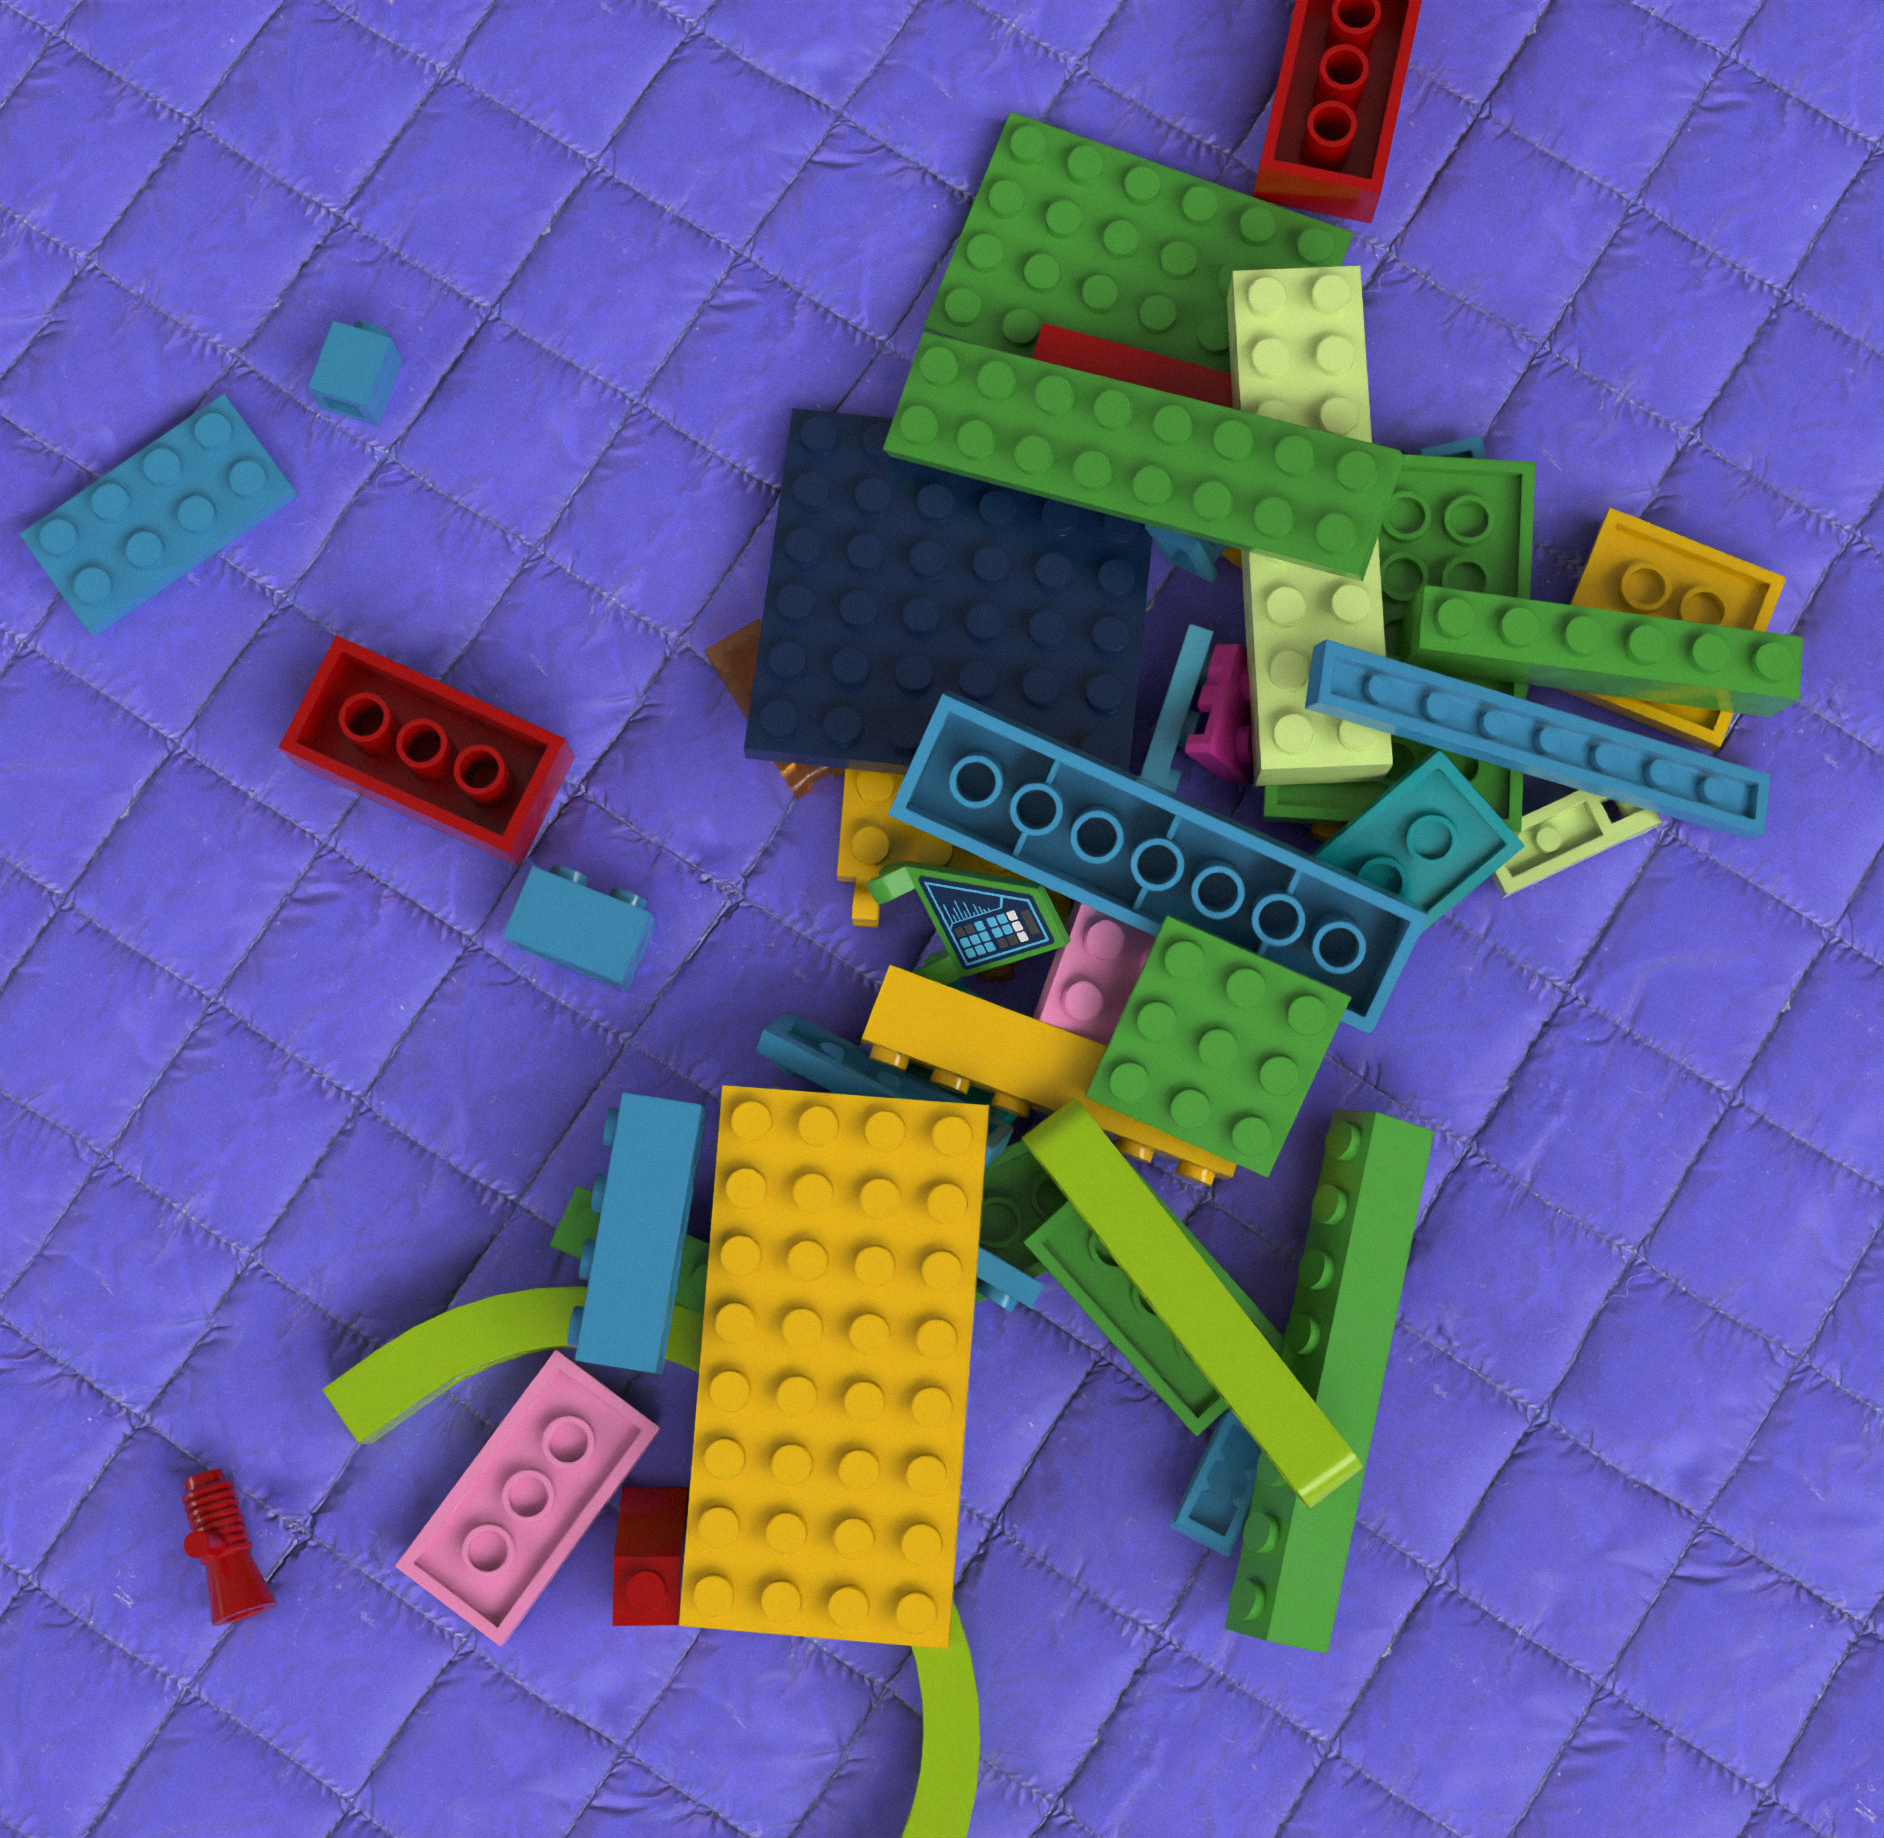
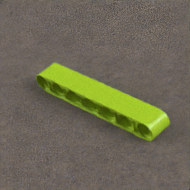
(1193, 1303)

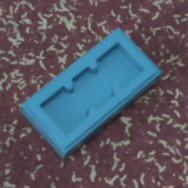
(1220, 1488)

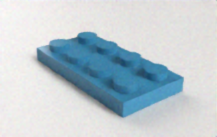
(158, 515)

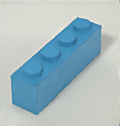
(640, 1233)

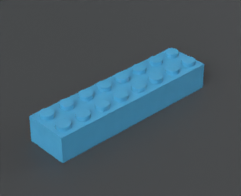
(1150, 853)

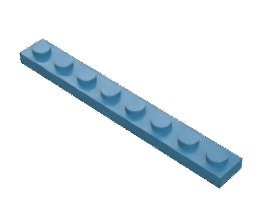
(1536, 740)

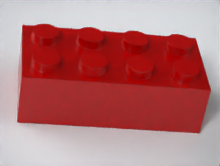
(1337, 105)
(427, 751)

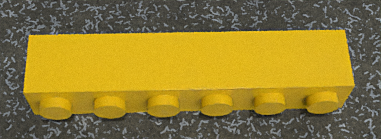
(1014, 1059)

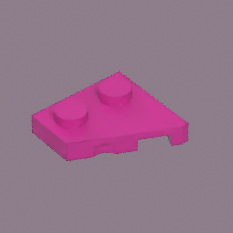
(1227, 738)

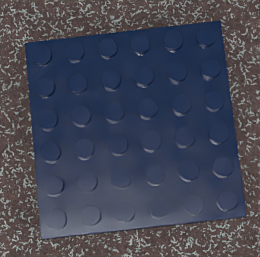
(932, 583)

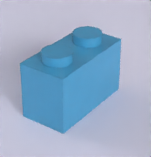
(580, 926)

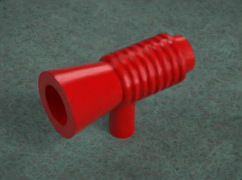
(222, 1544)

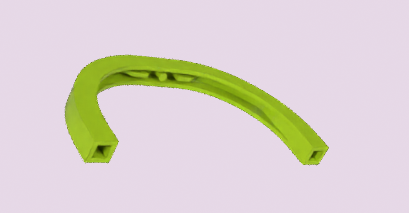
(507, 1326)

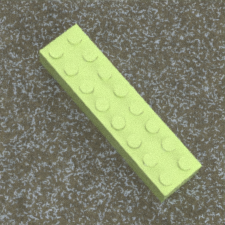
(1305, 363)

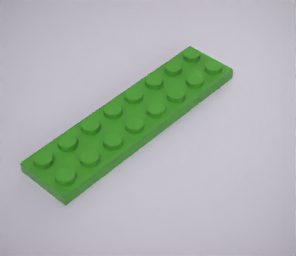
(1145, 455)

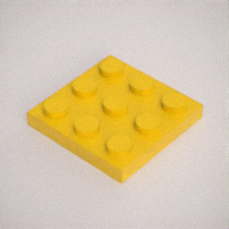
(1669, 576)

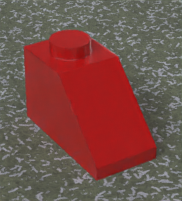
(649, 1556)

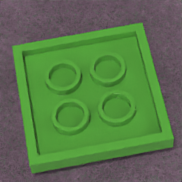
(1217, 1045)

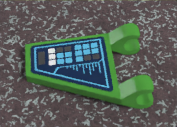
(977, 916)

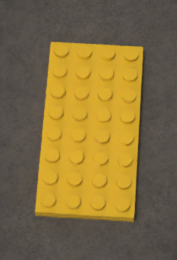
(835, 1366)

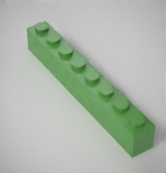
(1339, 1354)

